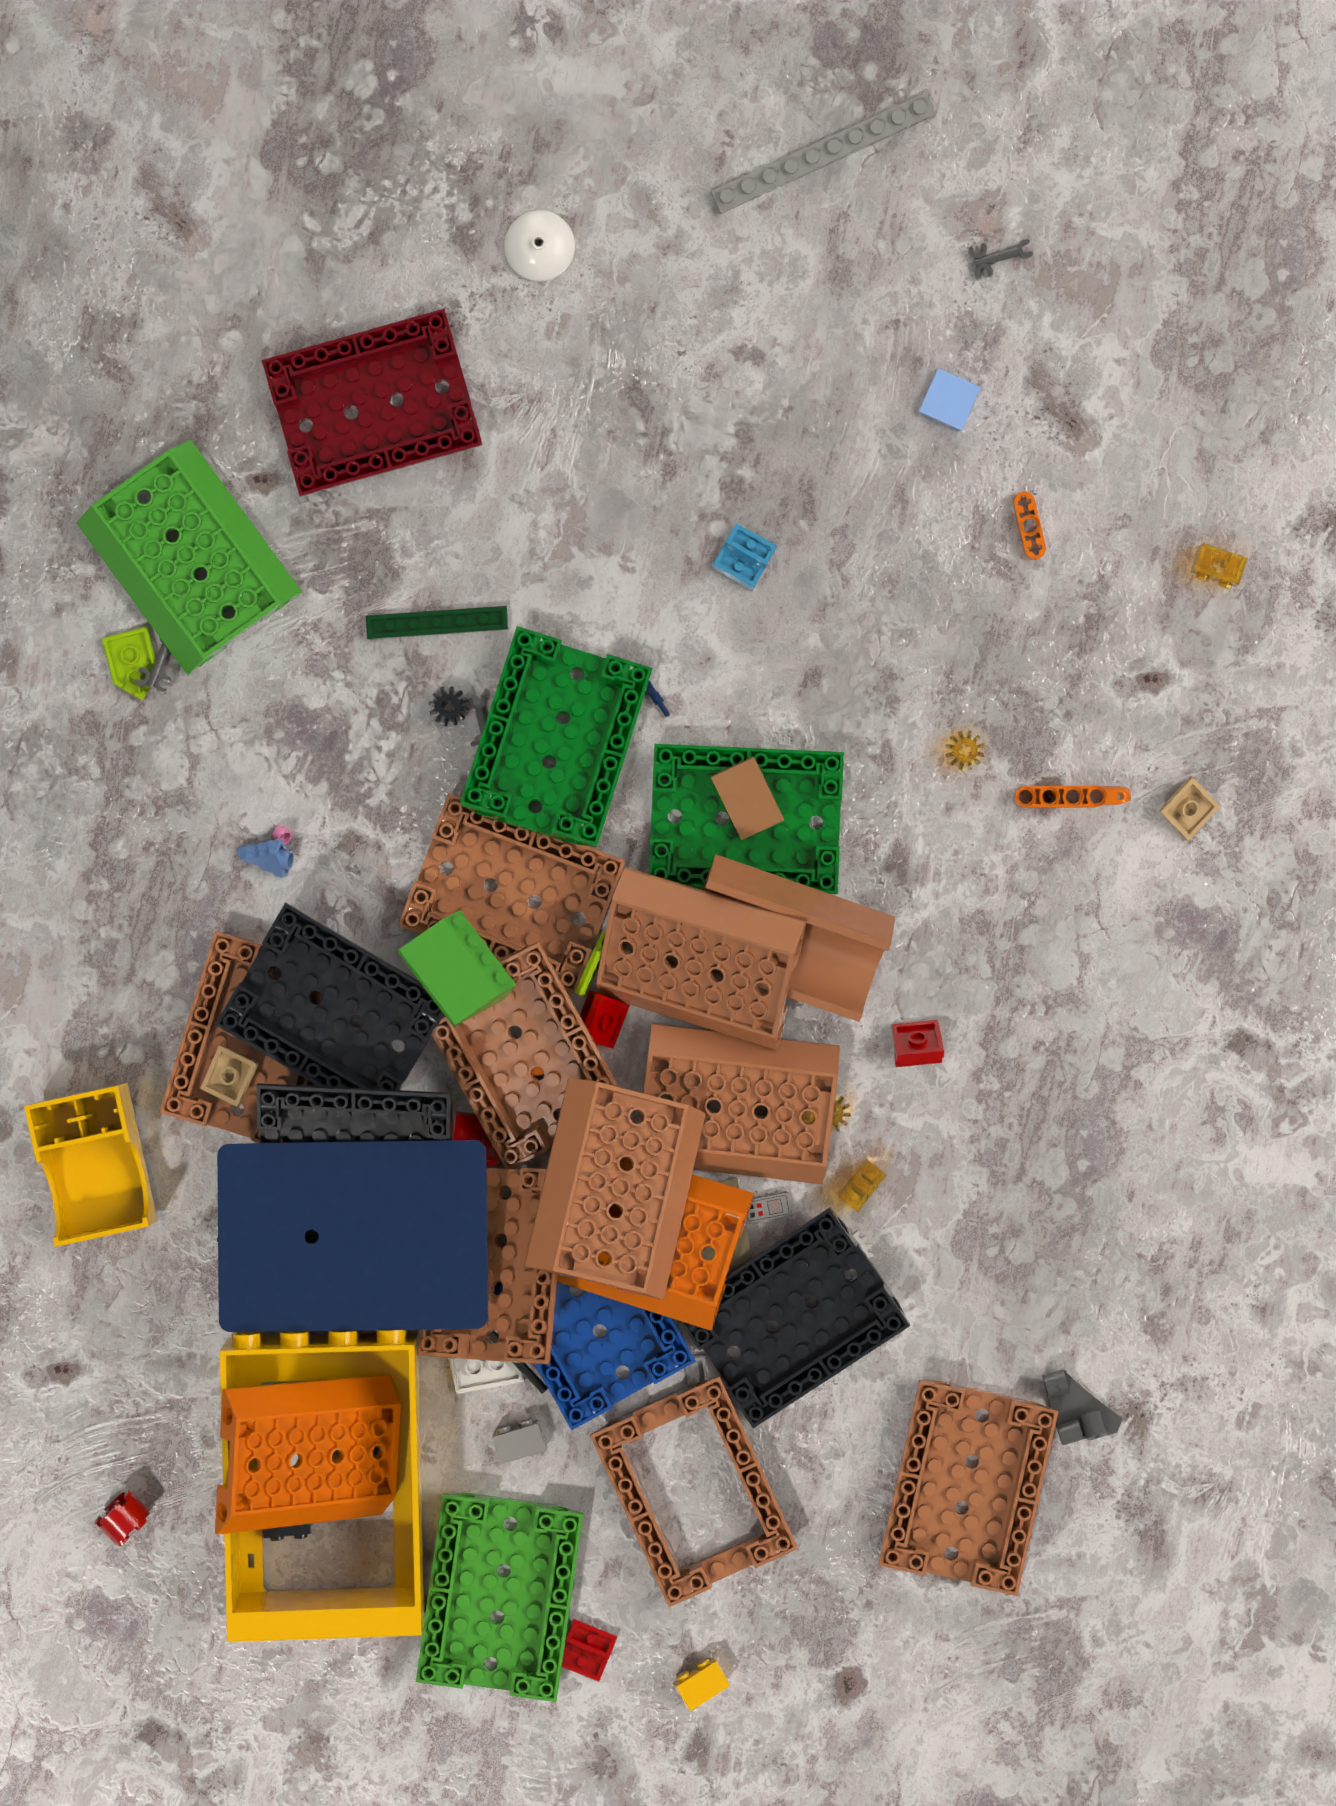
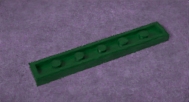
(437, 622)

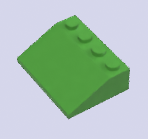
(457, 968)

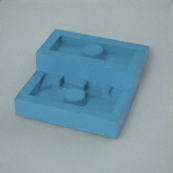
(744, 556)

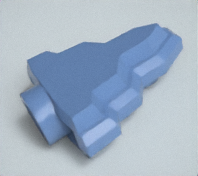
(269, 856)

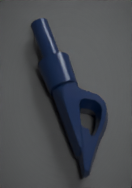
(656, 698)

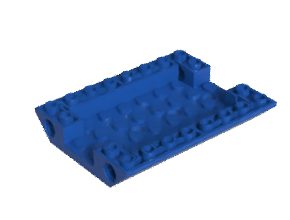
(585, 1365)

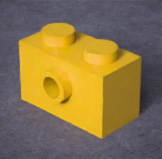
(700, 1684)

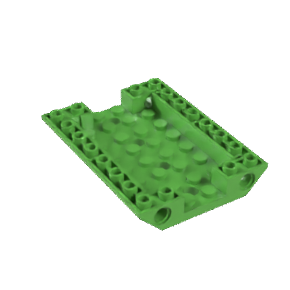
(211, 536)
(469, 1588)

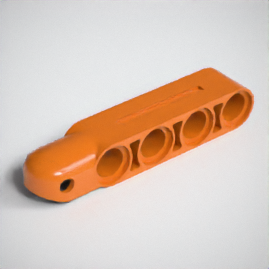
(1108, 796)

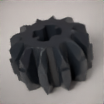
(455, 701)

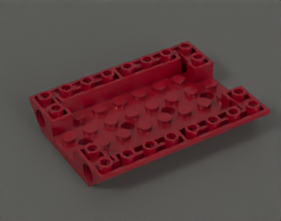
(365, 375)

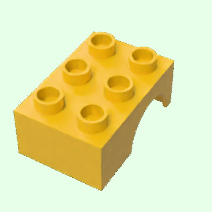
(92, 1163)

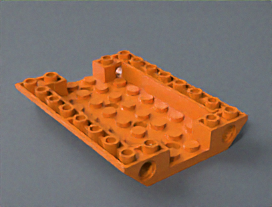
(695, 1287)
(313, 1423)

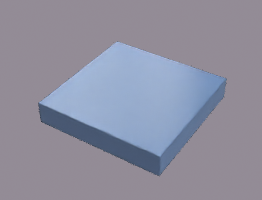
(949, 399)

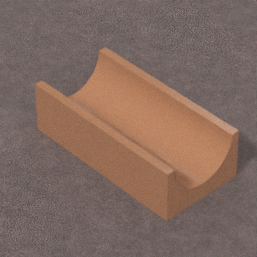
(839, 938)

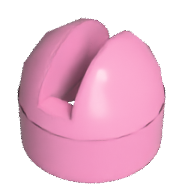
(281, 833)

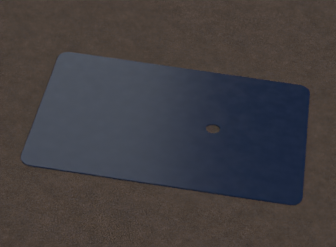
(393, 1227)

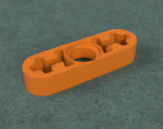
(1035, 517)

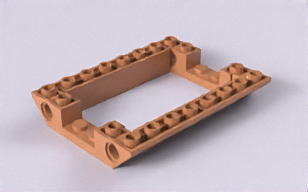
(692, 1580)

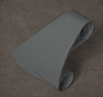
(1079, 1412)

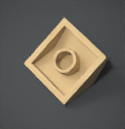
(1189, 808)
(229, 1076)

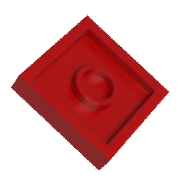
(603, 1018)
(917, 1043)

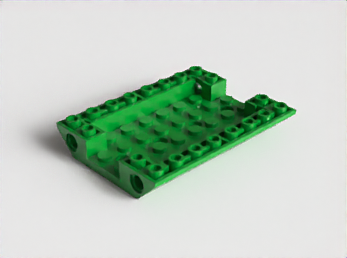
(525, 731)
(802, 786)

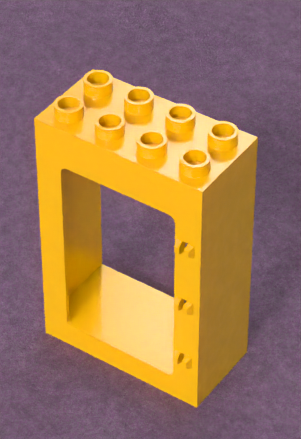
(344, 1612)

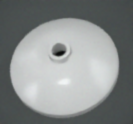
(539, 262)

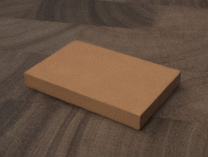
(747, 797)

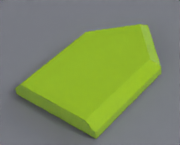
(125, 656)
(591, 967)

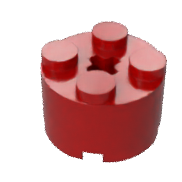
(122, 1517)

